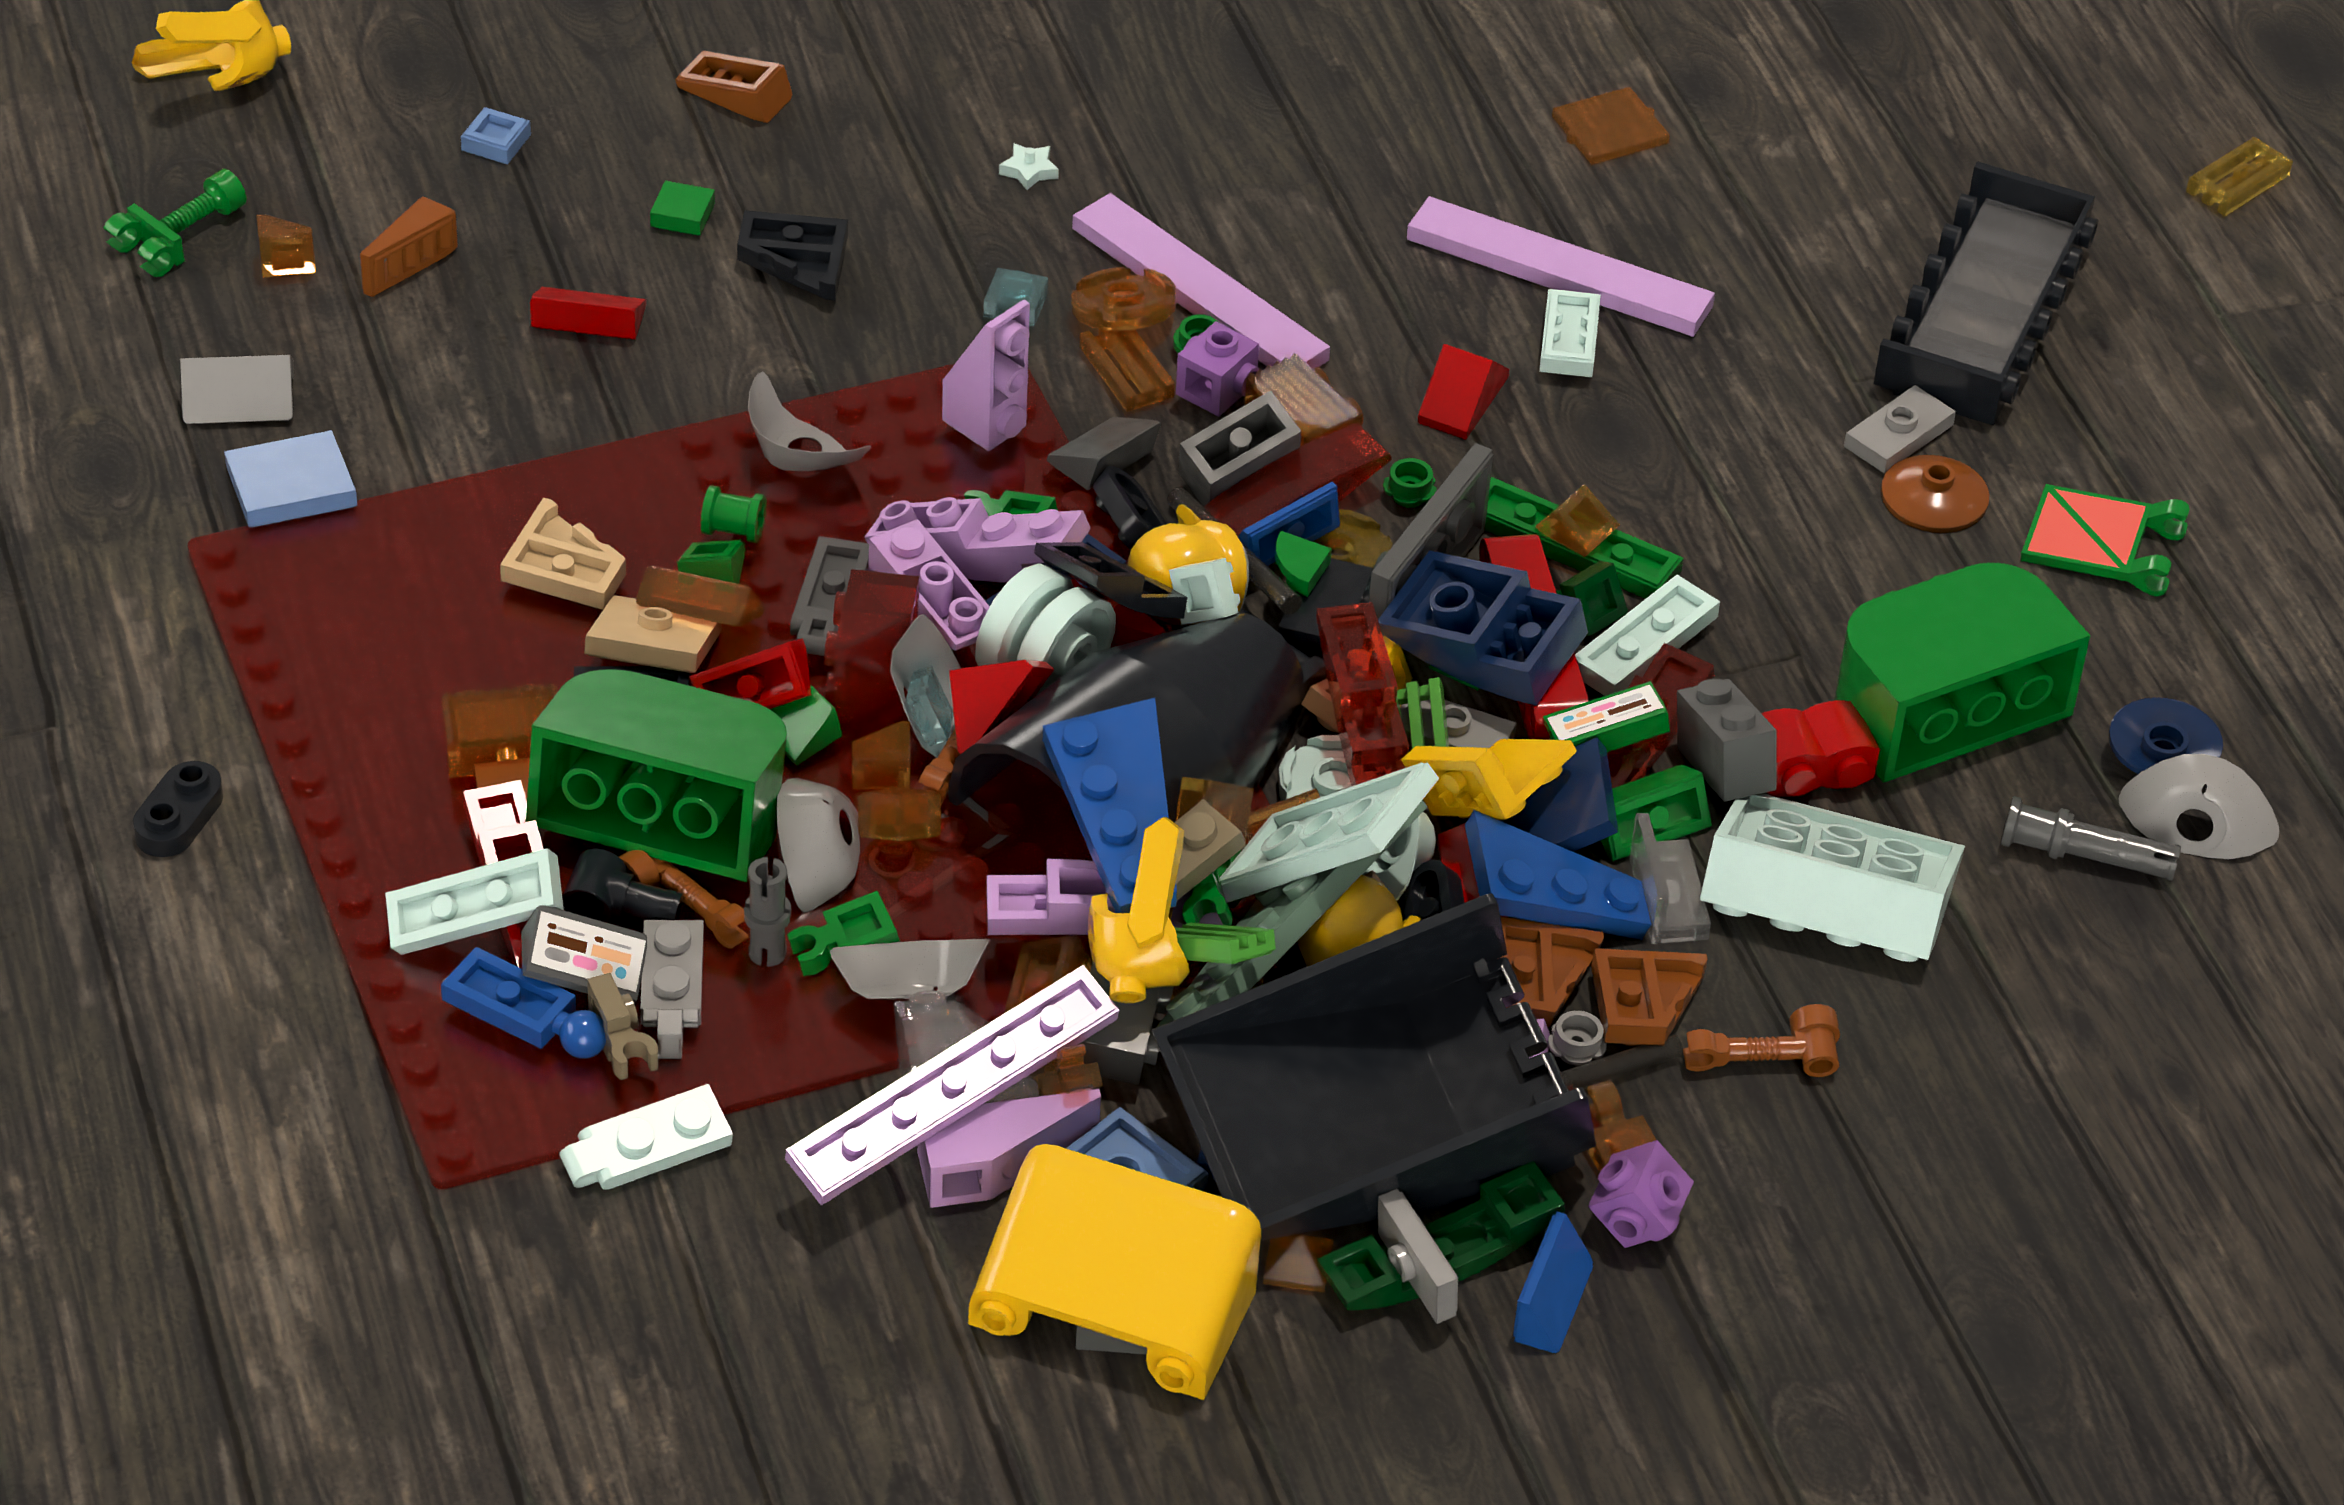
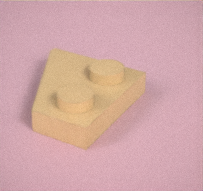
(563, 560)

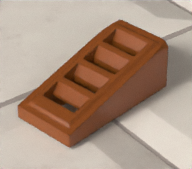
(739, 84)
(409, 244)

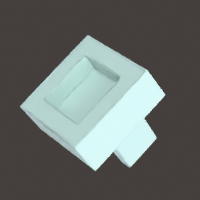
(1207, 590)

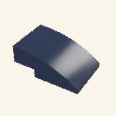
(1485, 625)

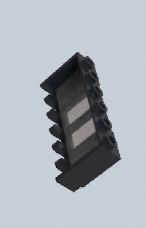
(1988, 292)

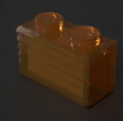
(1306, 397)
(491, 724)

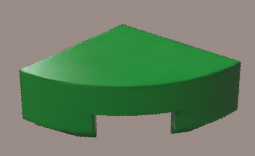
(1301, 561)

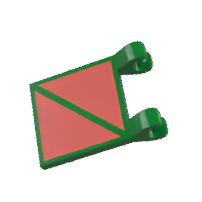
(2103, 535)

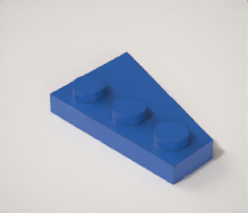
(1552, 883)

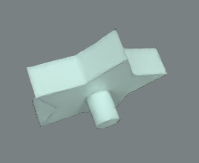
(1029, 165)

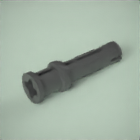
(2061, 834)

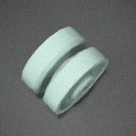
(1046, 621)

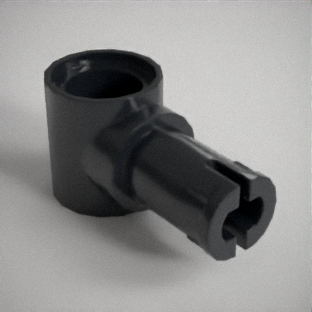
(605, 889)

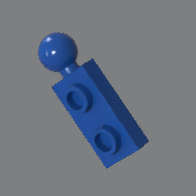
(522, 1005)

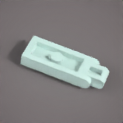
(648, 1140)

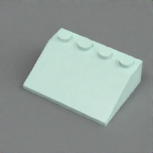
(1831, 875)

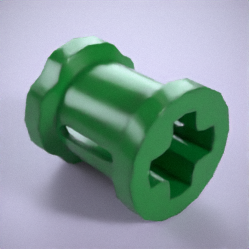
(733, 514)

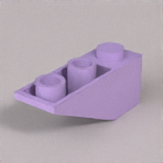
(990, 380)
(943, 589)
(987, 1146)

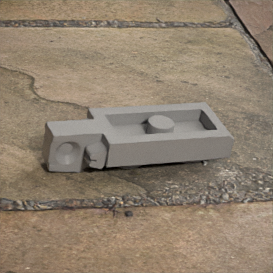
(672, 981)

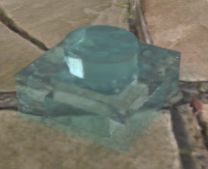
(1012, 287)

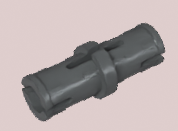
(767, 911)

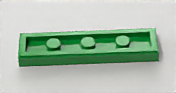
(1638, 564)

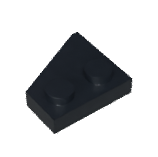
(795, 249)

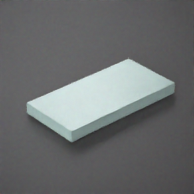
(1327, 832)

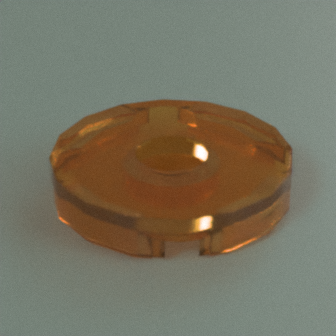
(1123, 301)

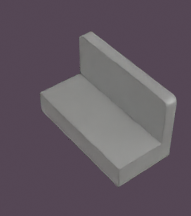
(237, 389)

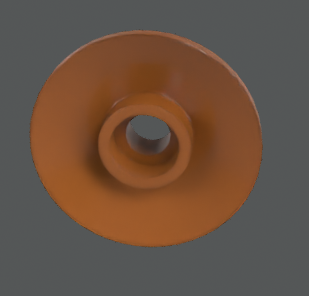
(1935, 493)

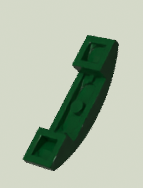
(1471, 1239)

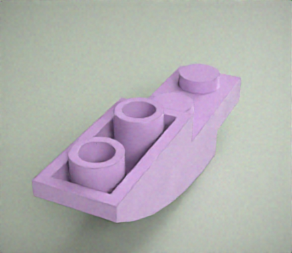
(981, 544)
(1054, 901)

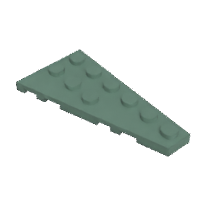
(1287, 910)

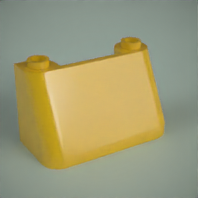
(1123, 1261)

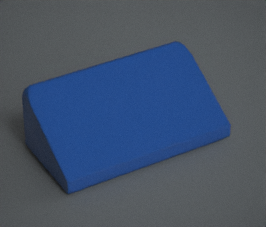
(1306, 518)
(1553, 1287)

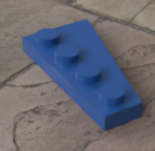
(1114, 787)

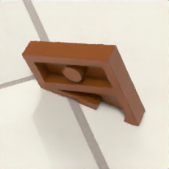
(1548, 961)
(1644, 992)

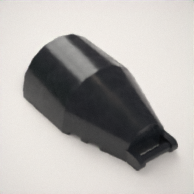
(1219, 692)

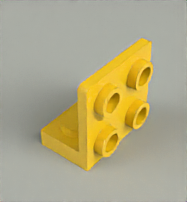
(1490, 778)

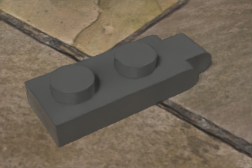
(826, 575)

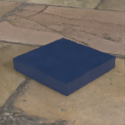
(1575, 805)

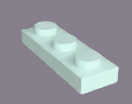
(1630, 645)
(472, 901)

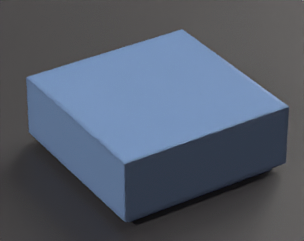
(495, 135)

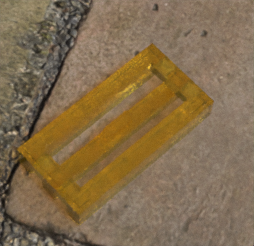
(2247, 179)

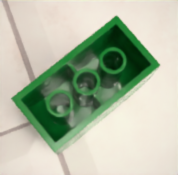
(1960, 664)
(658, 770)

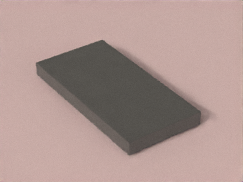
(1446, 525)

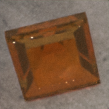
(1294, 1262)

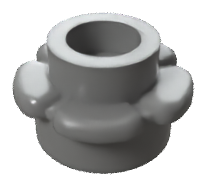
(1577, 1038)

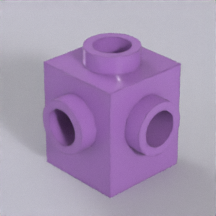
(1215, 368)
(1641, 1194)

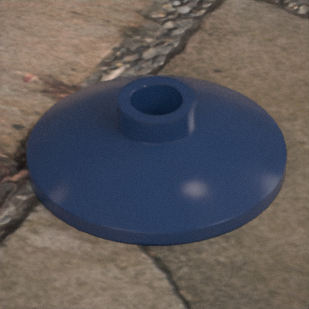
(2160, 730)

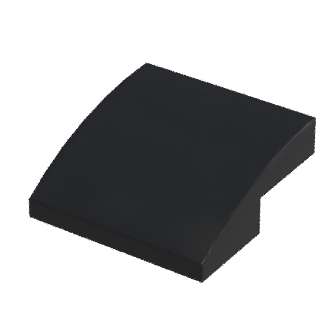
(1113, 579)

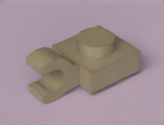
(619, 1021)

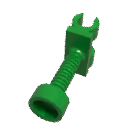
(161, 240)

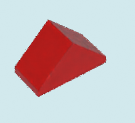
(1460, 391)
(992, 693)

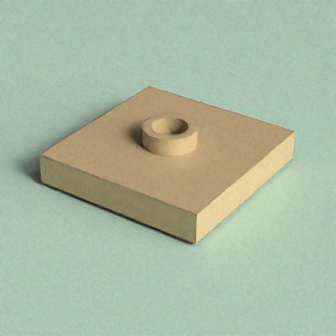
(650, 636)

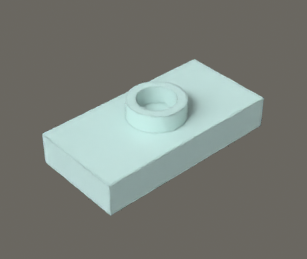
(1570, 333)

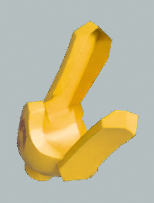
(232, 40)
(1142, 946)

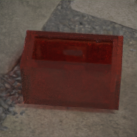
(870, 623)

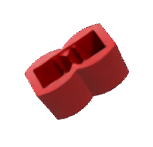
(1822, 747)

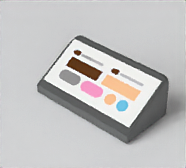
(572, 948)

